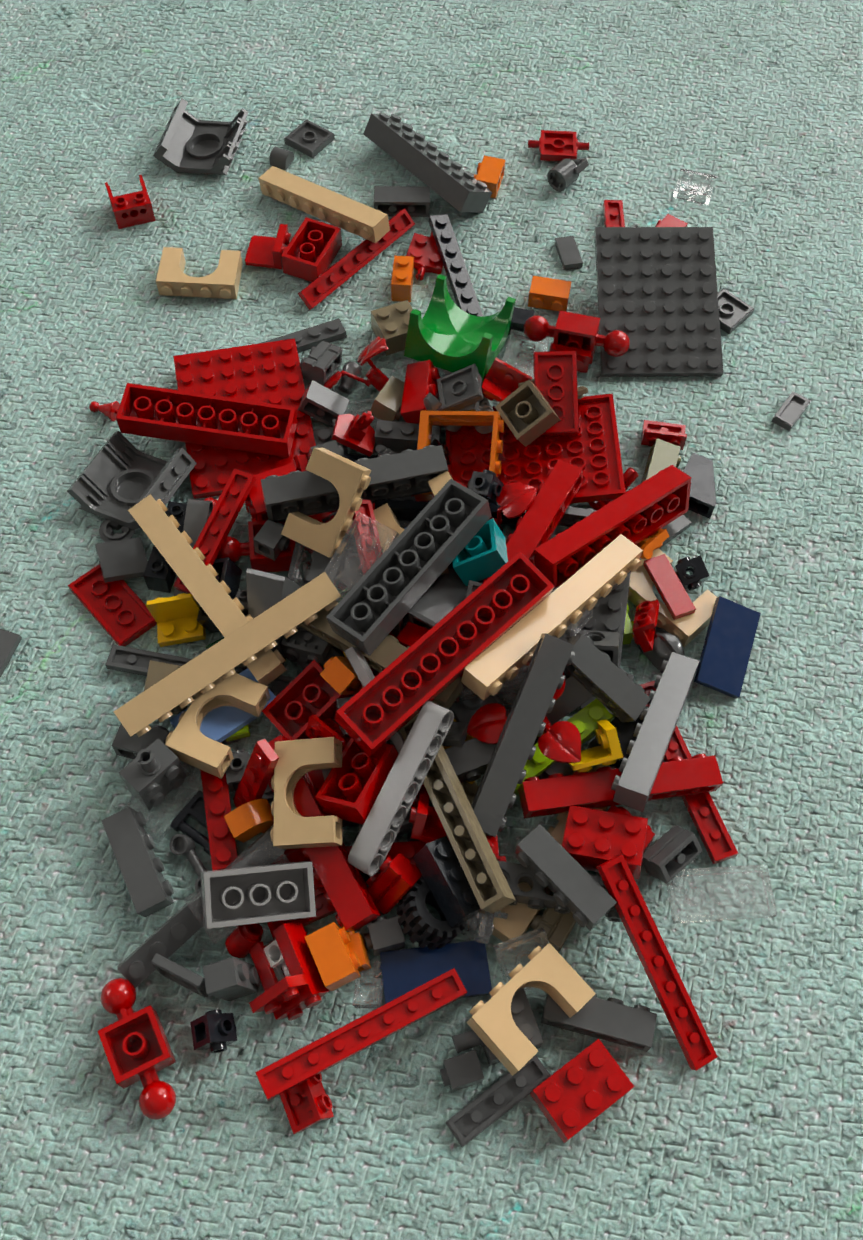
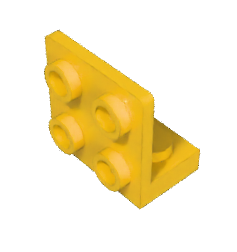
(176, 619)
(606, 753)

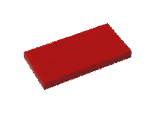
(557, 381)
(113, 606)

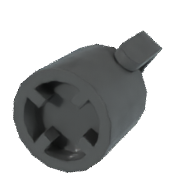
(566, 173)

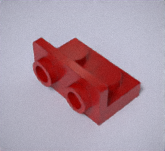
(307, 1104)

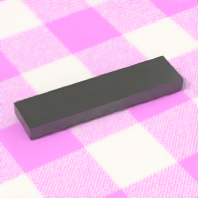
(496, 1101)

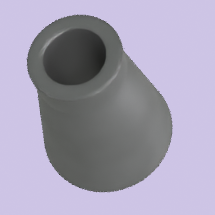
(346, 382)

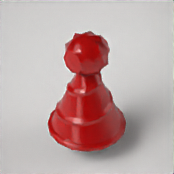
(109, 410)

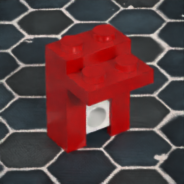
(287, 974)

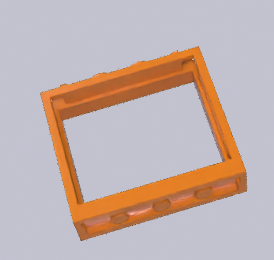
(462, 418)

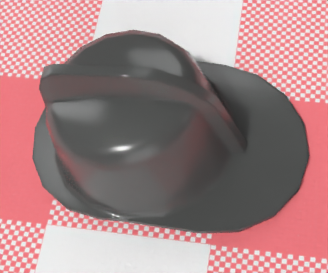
(663, 646)

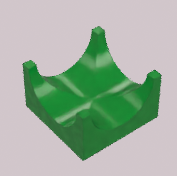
(455, 337)

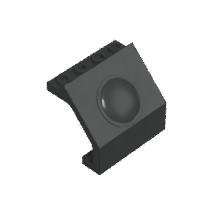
(199, 145)
(125, 476)

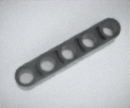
(195, 519)

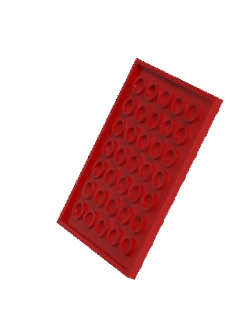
(253, 373)
(593, 449)

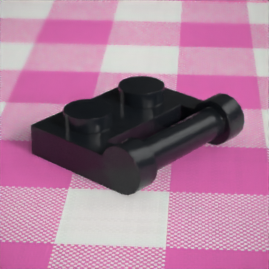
(196, 810)

